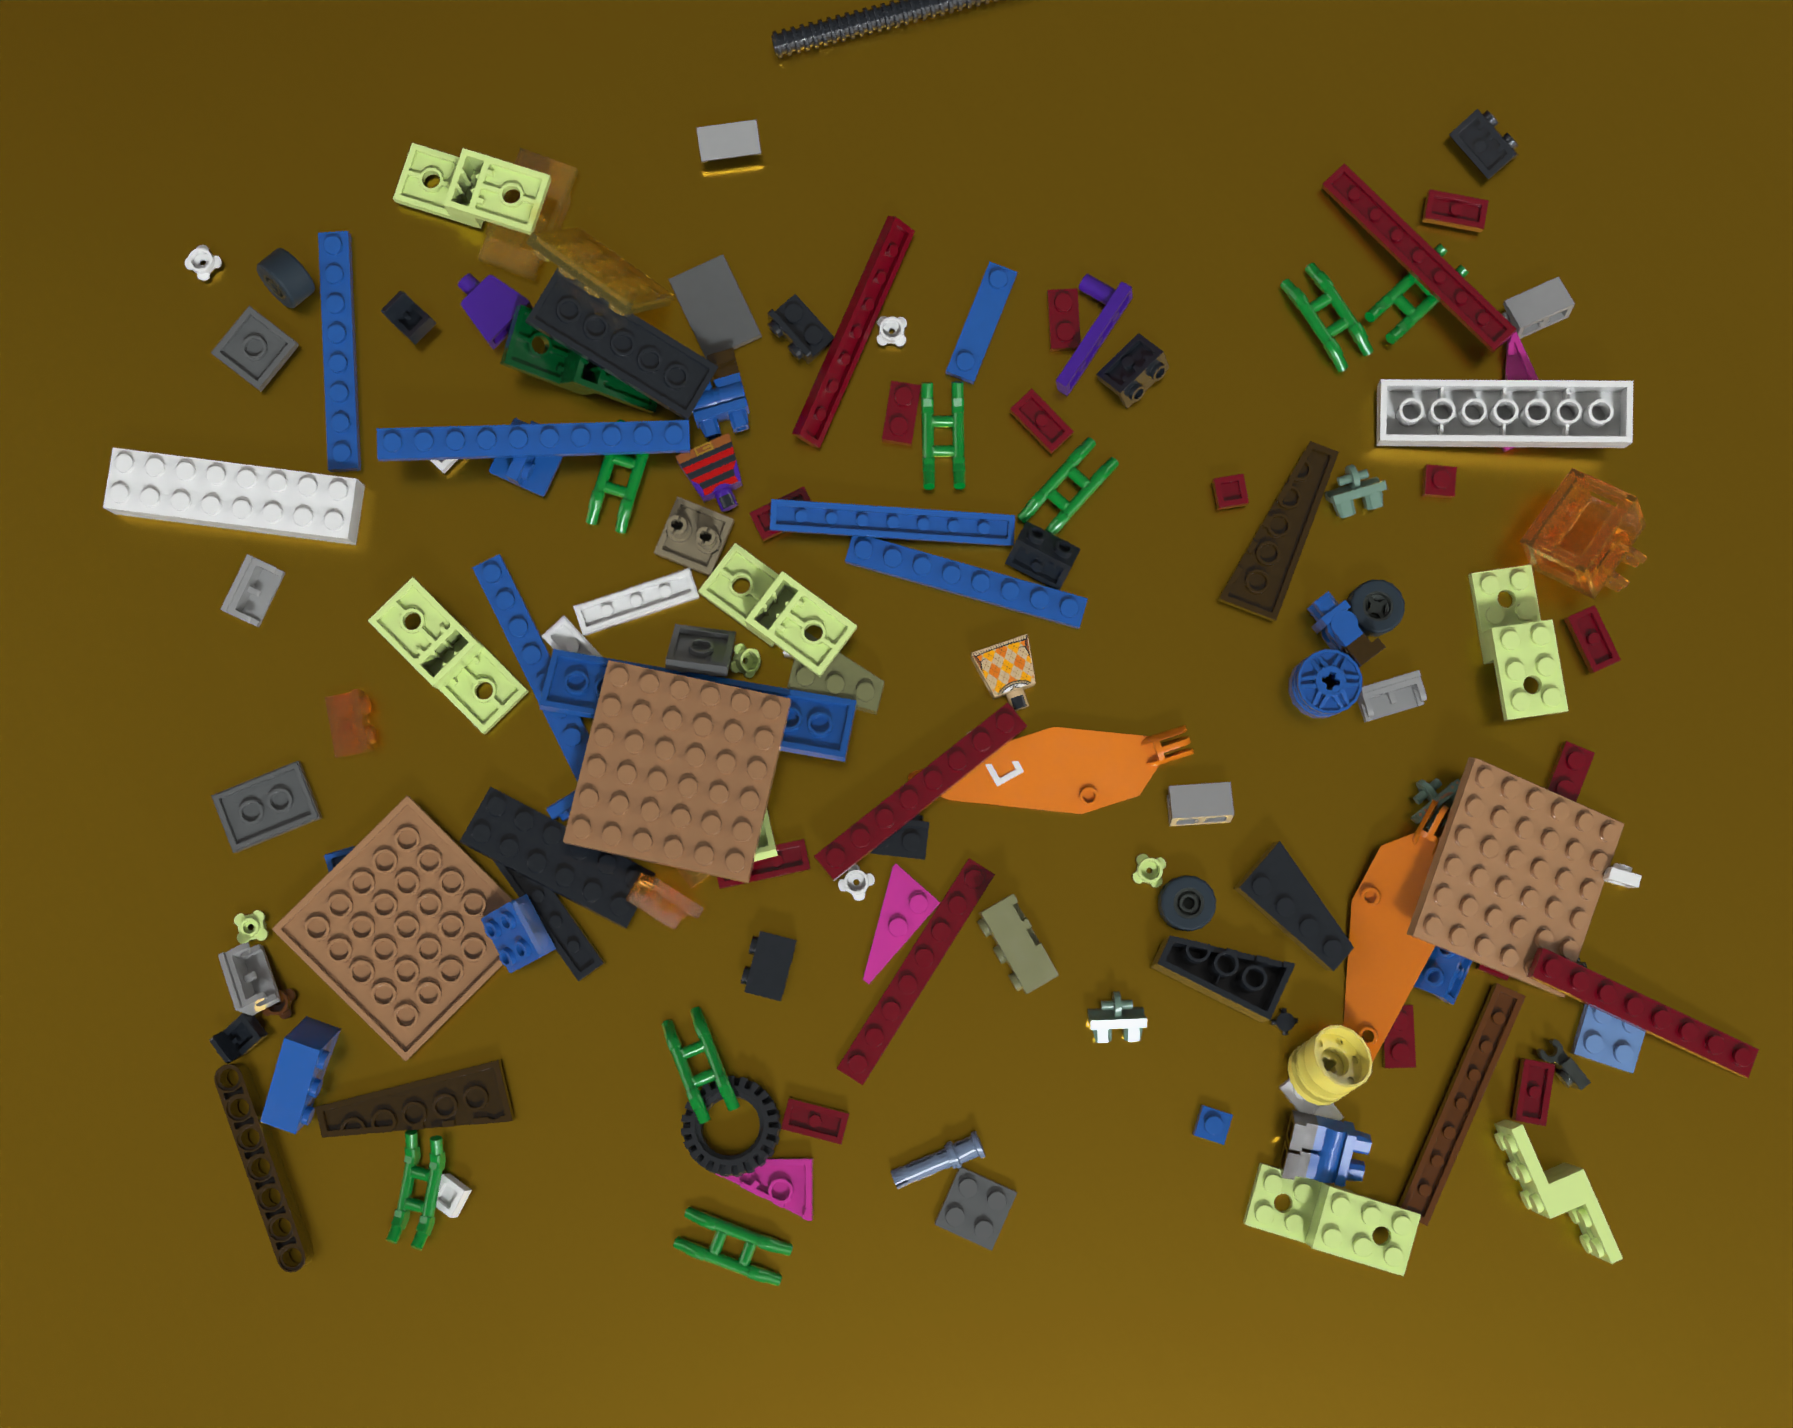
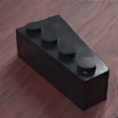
(1291, 904)
(1229, 976)

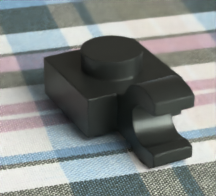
(1568, 1072)

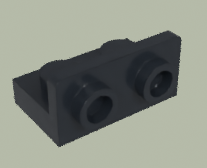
(1485, 143)
(800, 328)
(1134, 370)
(1042, 555)
(908, 841)

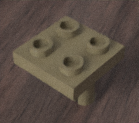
(694, 536)

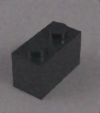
(769, 965)

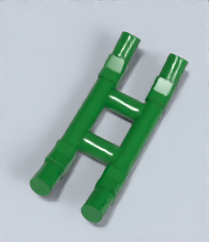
(1412, 313)
(1326, 334)
(929, 422)
(1069, 469)
(627, 492)
(716, 1071)
(406, 1202)
(741, 1265)

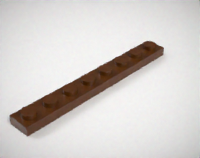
(1461, 1101)

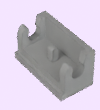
(728, 140)
(1538, 307)
(253, 590)
(1392, 696)
(1200, 804)
(249, 978)

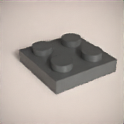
(255, 348)
(700, 650)
(975, 1208)

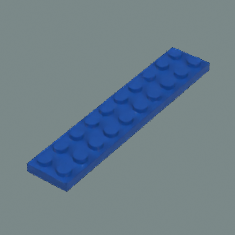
(815, 723)

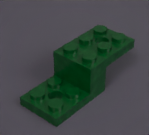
(564, 367)

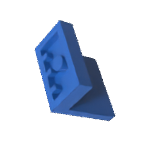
(1443, 975)

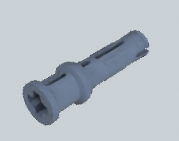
(951, 1156)

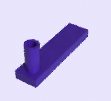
(1116, 302)

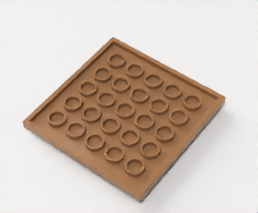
(678, 771)
(1514, 873)
(400, 928)

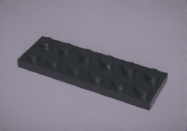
(622, 345)
(535, 848)

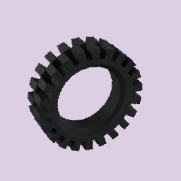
(747, 1160)

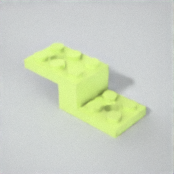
(472, 188)
(777, 609)
(1518, 642)
(448, 655)
(1557, 1191)
(1332, 1220)

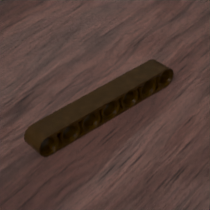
(260, 1182)

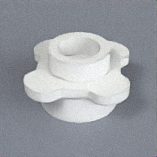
(194, 260)
(887, 323)
(857, 891)

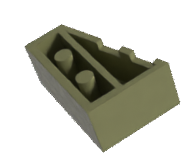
(840, 679)
(1017, 944)

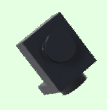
(408, 317)
(238, 1038)

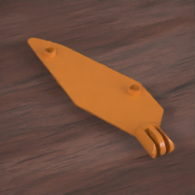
(1070, 769)
(1384, 957)

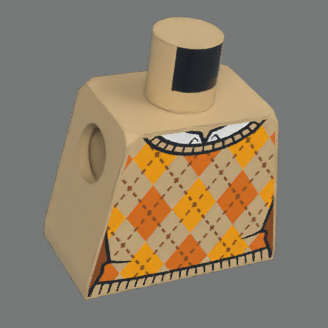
(1007, 670)

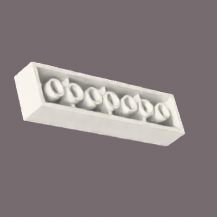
(1505, 413)
(234, 496)

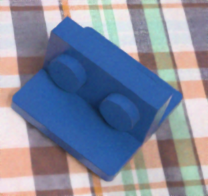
(527, 472)
(517, 933)

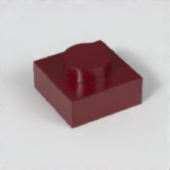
(1439, 481)
(1230, 491)

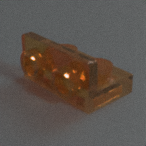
(350, 723)
(662, 901)

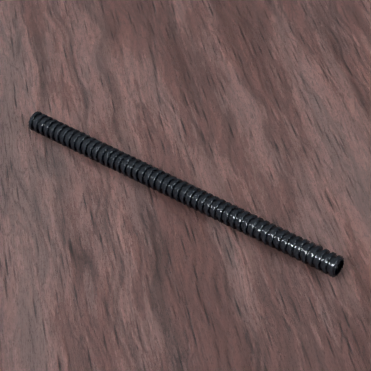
(863, 22)

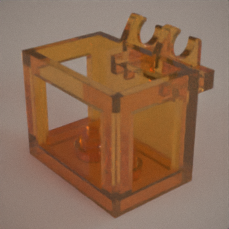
(1585, 538)

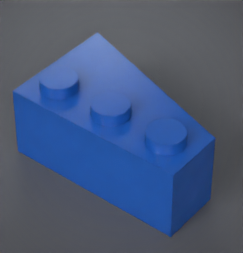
(299, 1075)

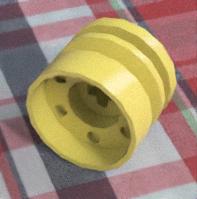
(1330, 1065)

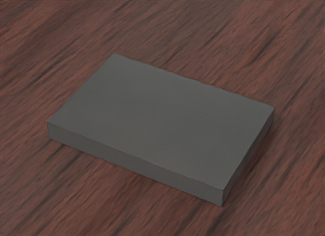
(715, 307)
(266, 806)

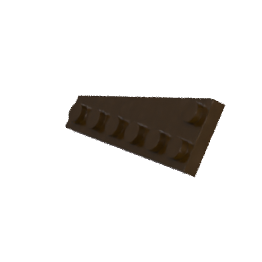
(1273, 554)
(444, 1100)

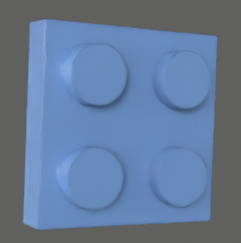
(1607, 1040)

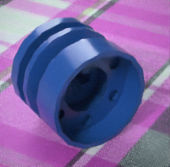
(1309, 691)

